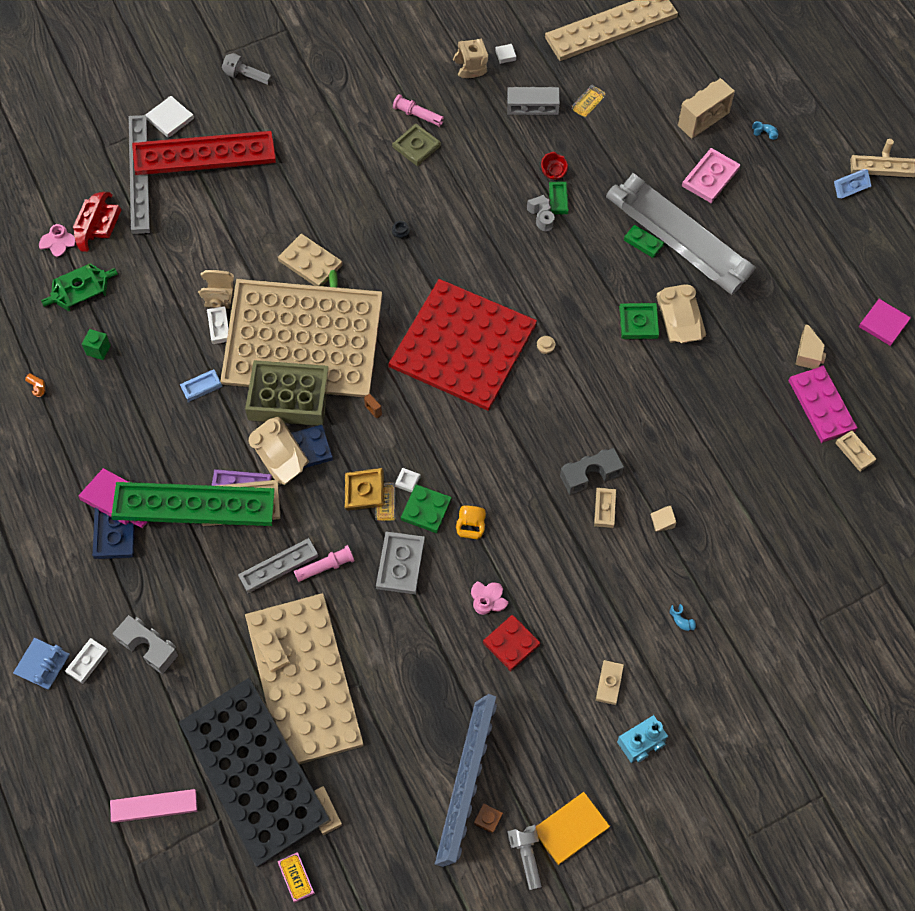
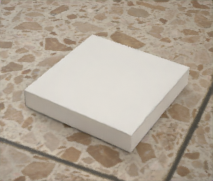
(169, 116)

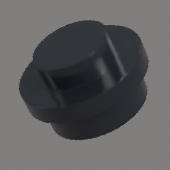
(400, 229)

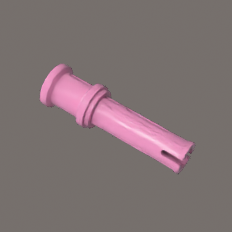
(411, 108)
(333, 560)

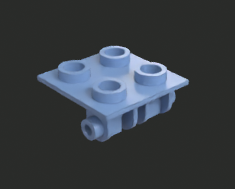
(41, 663)

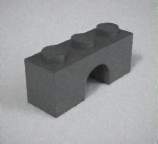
(605, 463)

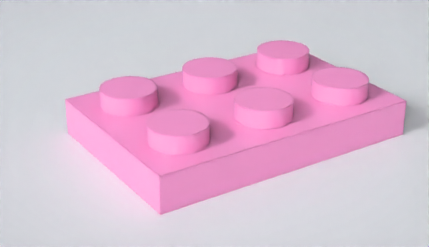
(711, 175)

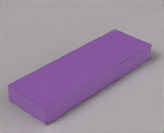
(224, 477)

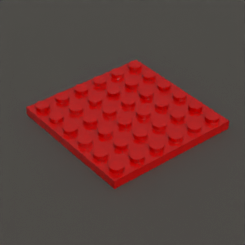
(463, 344)

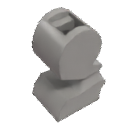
(544, 218)

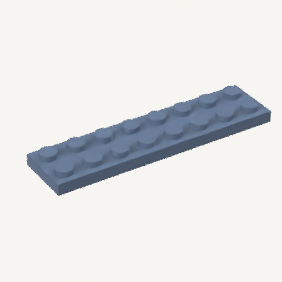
(465, 785)

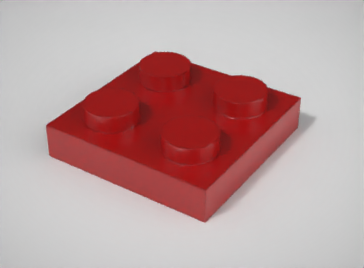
(511, 643)

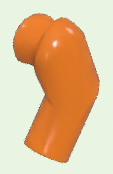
(38, 385)

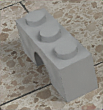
(160, 653)

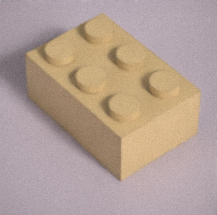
(706, 108)

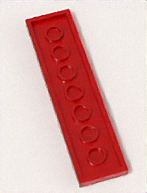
(203, 153)

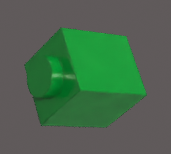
(96, 344)

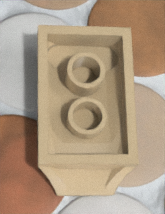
(681, 314)
(278, 450)

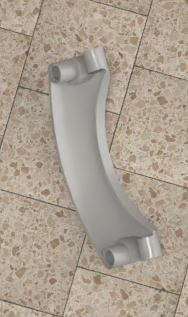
(681, 233)

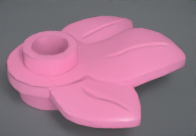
(56, 242)
(490, 596)

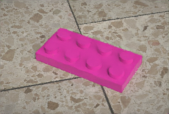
(822, 404)

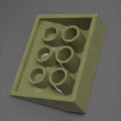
(287, 392)

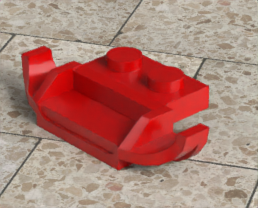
(95, 220)

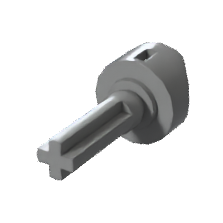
(242, 69)
(524, 841)

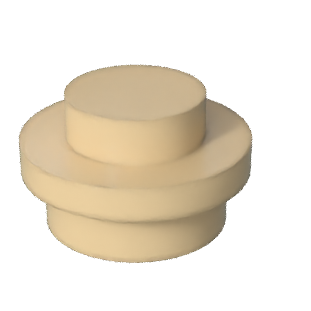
(546, 344)

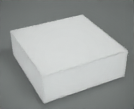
(505, 53)
(407, 480)

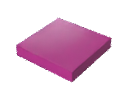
(884, 322)

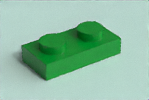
(643, 241)

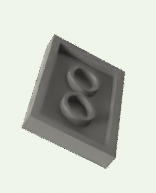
(400, 562)

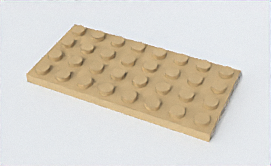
(311, 692)

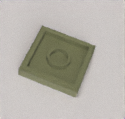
(416, 144)

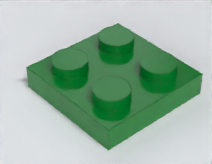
(639, 321)
(426, 508)

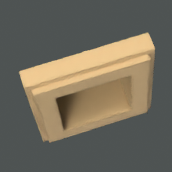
(663, 519)

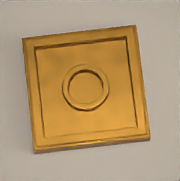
(364, 489)

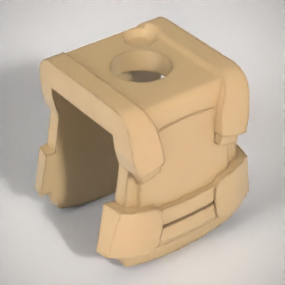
(473, 56)
(219, 288)

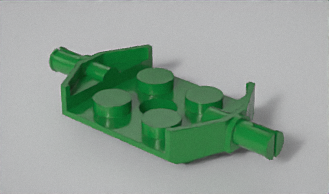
(66, 294)

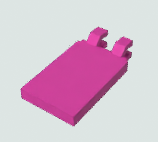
(101, 494)

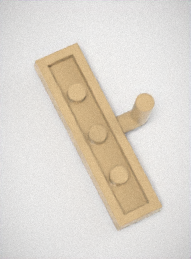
(884, 165)

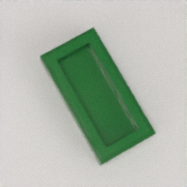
(558, 197)

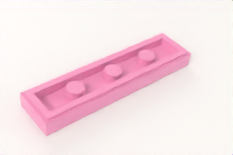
(153, 806)

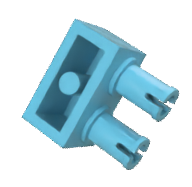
(643, 739)

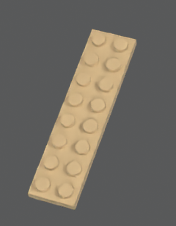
(609, 26)

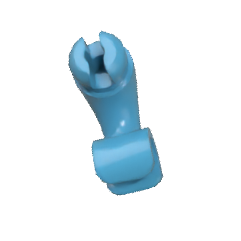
(771, 130)
(684, 624)

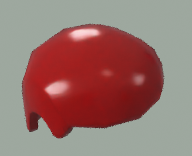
(554, 166)

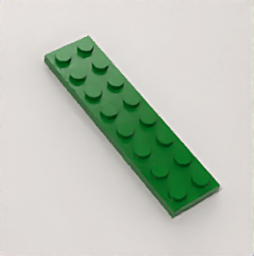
(193, 504)

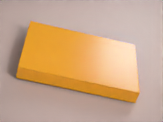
(571, 828)

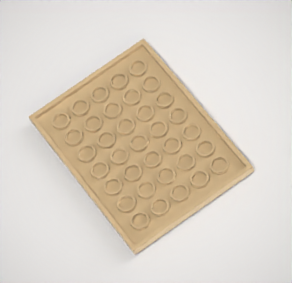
(304, 328)

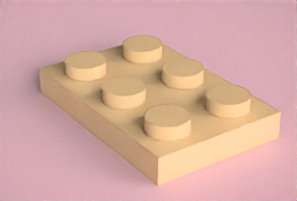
(309, 260)

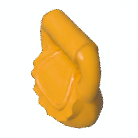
(471, 516)

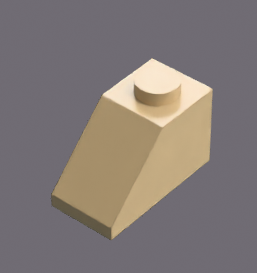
(810, 350)

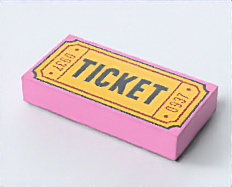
(296, 877)

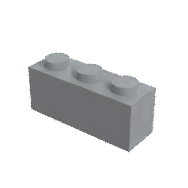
(533, 101)

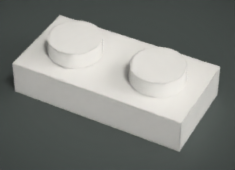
(218, 324)
(86, 661)

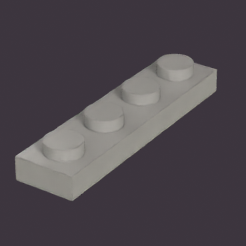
(278, 565)

